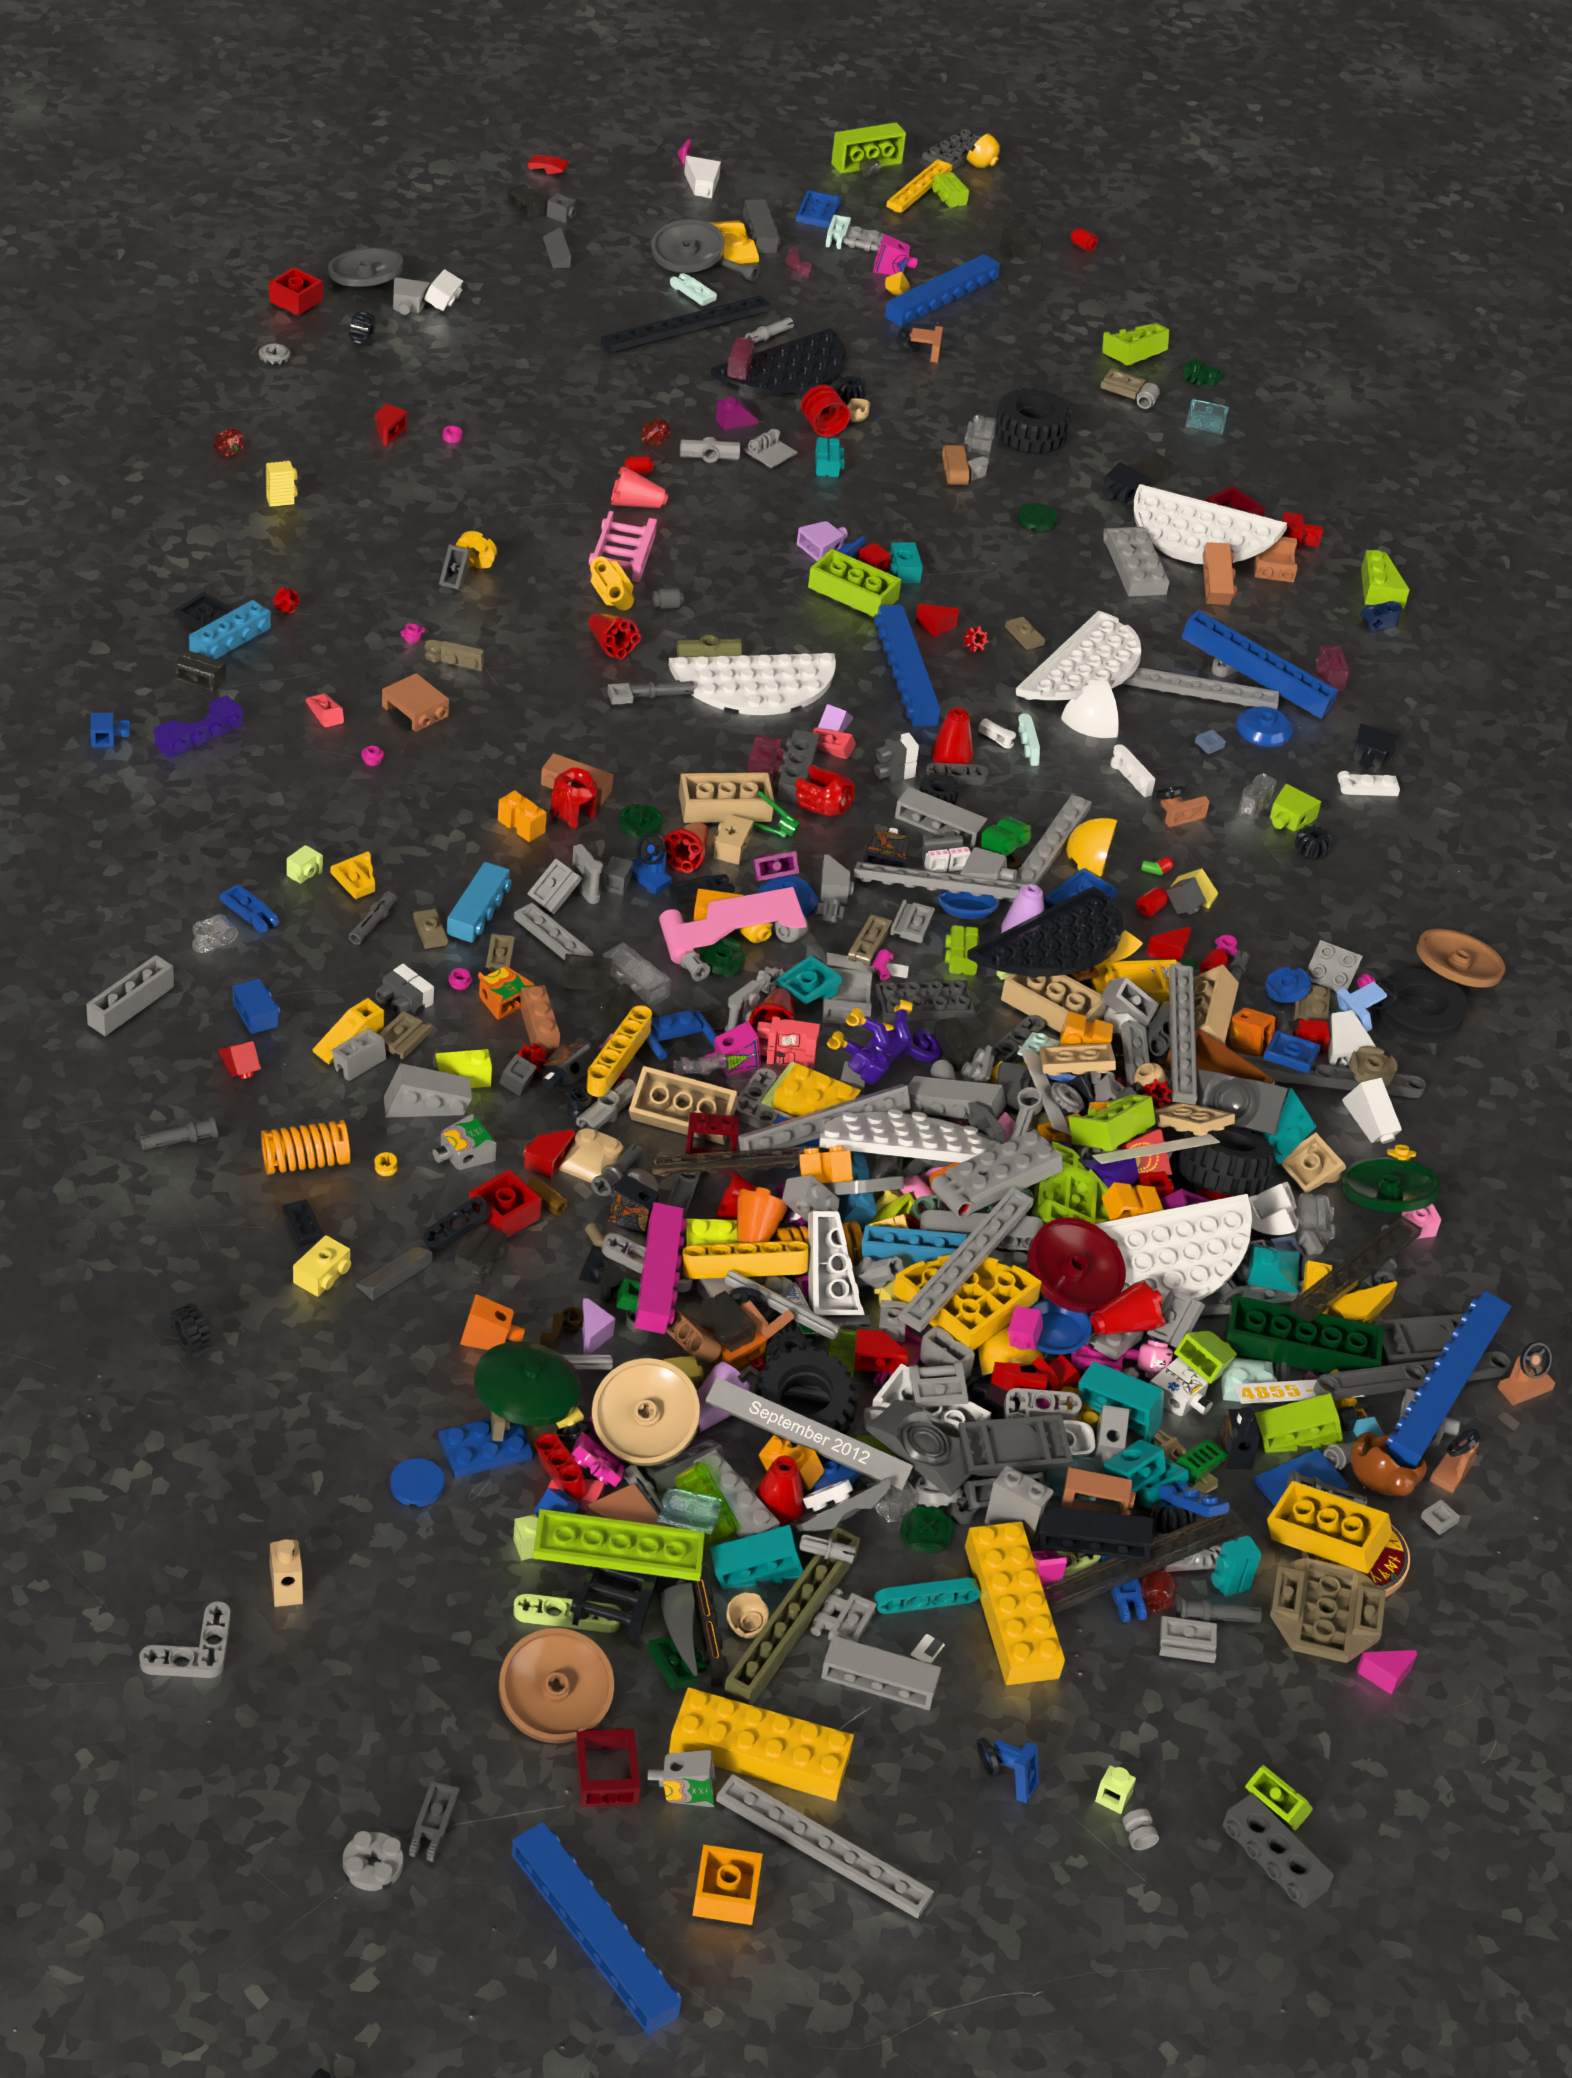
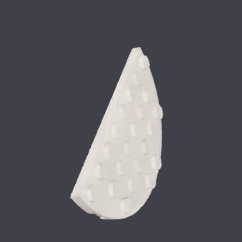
(1184, 525)
(1092, 653)
(757, 682)
(905, 1136)
(1185, 1246)

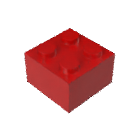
(295, 291)
(511, 1203)

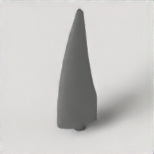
(679, 1614)

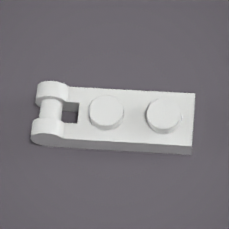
(1133, 770)
(1368, 784)

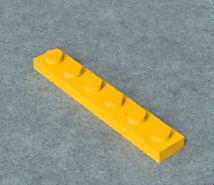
(918, 186)

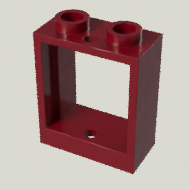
(1238, 500)
(714, 1125)
(607, 1792)

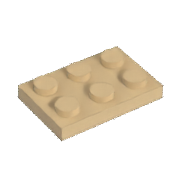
(1077, 1058)
(1193, 1118)

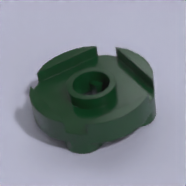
(727, 965)

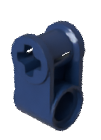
(1381, 615)

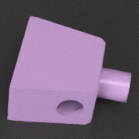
(820, 538)

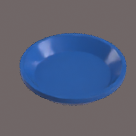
(1264, 726)
(805, 893)
(967, 905)
(1062, 1329)

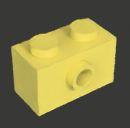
(321, 1266)

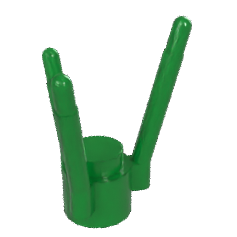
(787, 824)

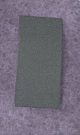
(985, 1123)

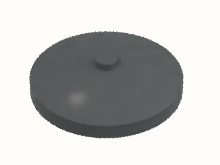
(687, 245)
(365, 266)

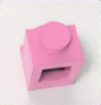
(1426, 1218)

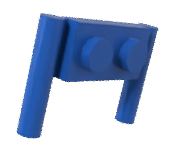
(675, 1026)

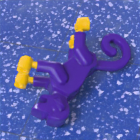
(886, 1043)

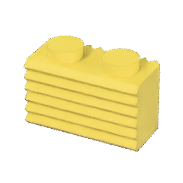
(280, 483)

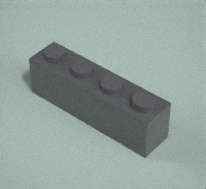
(761, 225)

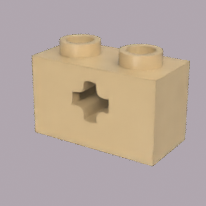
(732, 839)

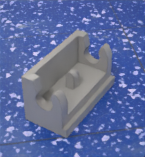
(359, 1054)

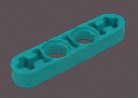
(927, 1595)

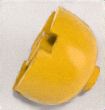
(985, 152)

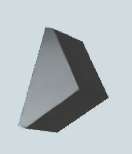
(455, 567)

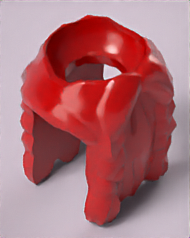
(826, 793)
(568, 799)

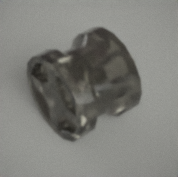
(870, 167)

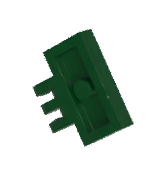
(1202, 373)
(672, 1665)

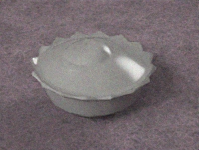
(933, 1496)

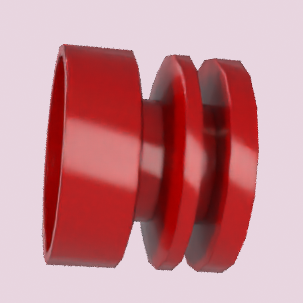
(825, 410)

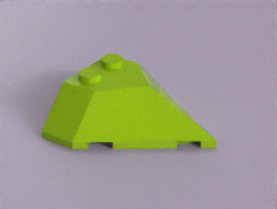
(1070, 1192)

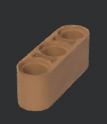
(955, 465)
(693, 1337)

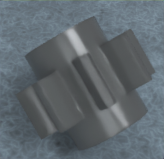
(830, 910)

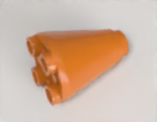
(758, 1215)

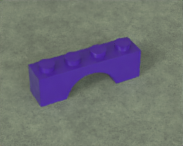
(178, 737)
(1118, 1171)

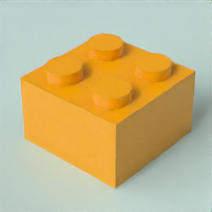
(727, 1884)

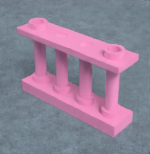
(639, 555)

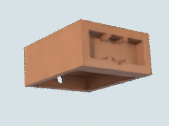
(1098, 1486)

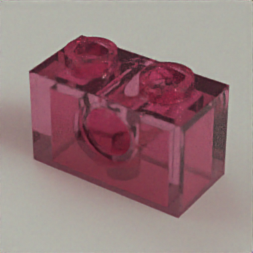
(740, 358)
(1332, 667)
(765, 756)

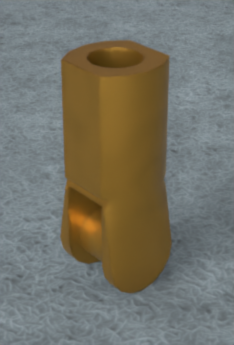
(549, 1198)

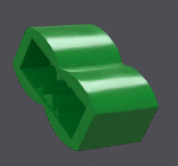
(1006, 836)

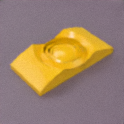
(737, 244)
(1139, 974)

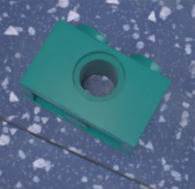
(905, 562)
(1138, 1462)

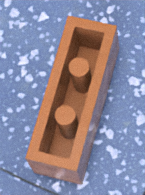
(1218, 573)
(558, 764)
(539, 1018)

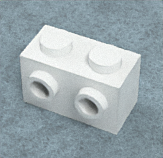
(444, 290)

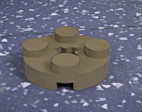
(1383, 1067)

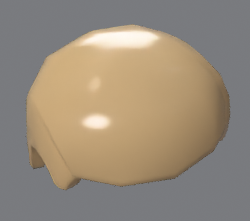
(858, 409)
(747, 1614)

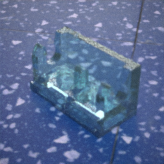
(690, 1510)

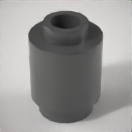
(667, 598)

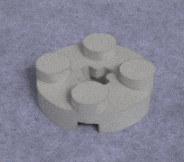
(372, 1845)

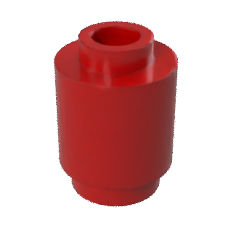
(1084, 239)
(640, 464)
(1152, 901)
(1213, 959)

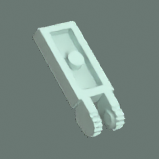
(837, 230)
(693, 289)
(1029, 737)

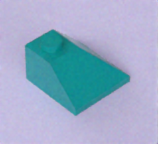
(1273, 1268)

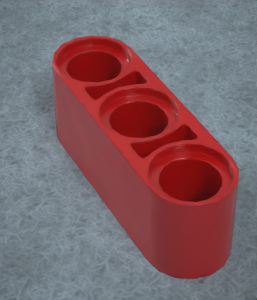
(561, 1466)

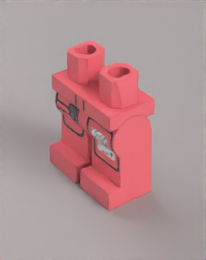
(789, 1042)

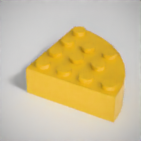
(980, 1304)

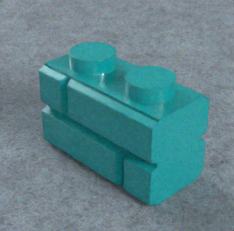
(828, 457)
(1236, 1566)

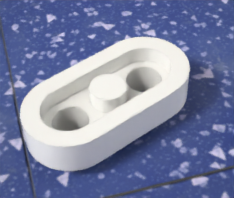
(820, 1498)

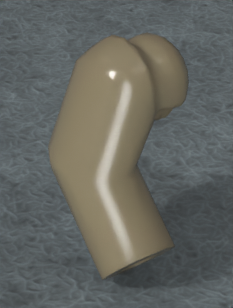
(595, 1234)

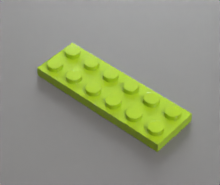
(619, 1545)

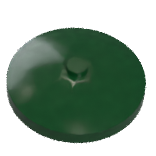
(1390, 1184)
(527, 1383)

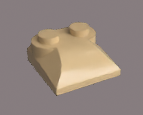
(591, 1154)
(1313, 1164)

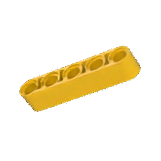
(619, 1051)
(745, 1259)

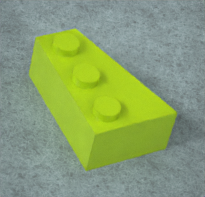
(1136, 344)
(1382, 580)
(1114, 1124)
(1300, 1424)

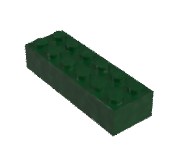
(1279, 1335)

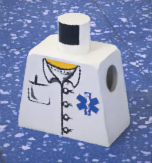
(1182, 1388)

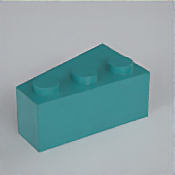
(1292, 1129)
(1113, 1388)
(758, 1558)

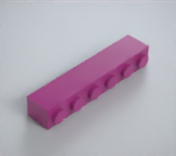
(659, 1268)

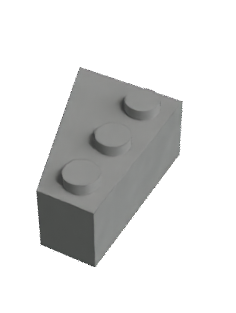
(426, 1093)

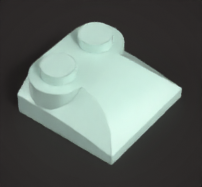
(1244, 1372)

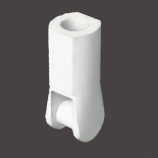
(997, 733)

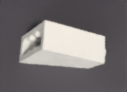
(702, 175)
(1345, 1037)
(1373, 1111)

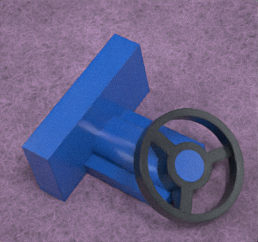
(651, 868)
(1022, 1760)

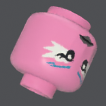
(1154, 1357)

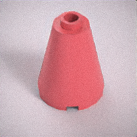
(637, 491)

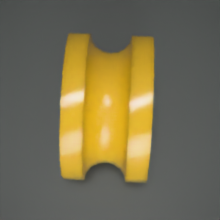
(386, 1158)

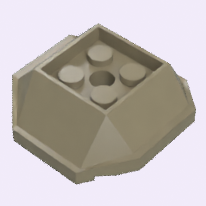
(1327, 1609)

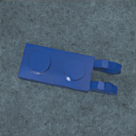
(249, 908)
(1192, 1500)
(1127, 1594)

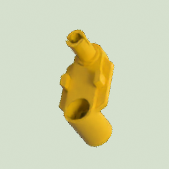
(612, 582)

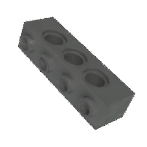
(800, 755)
(1292, 1854)

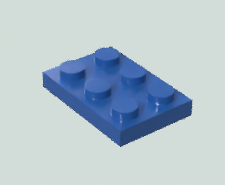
(472, 1450)

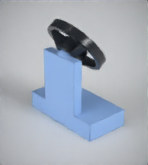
(1365, 997)

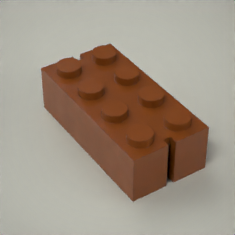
(1218, 1058)

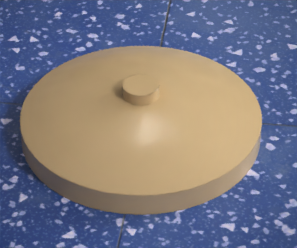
(646, 1412)

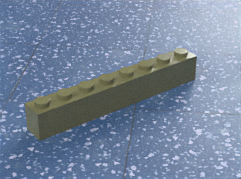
(788, 1623)

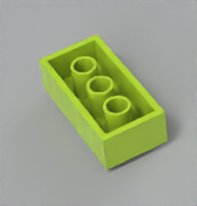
(860, 144)
(853, 582)

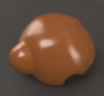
(1379, 1471)

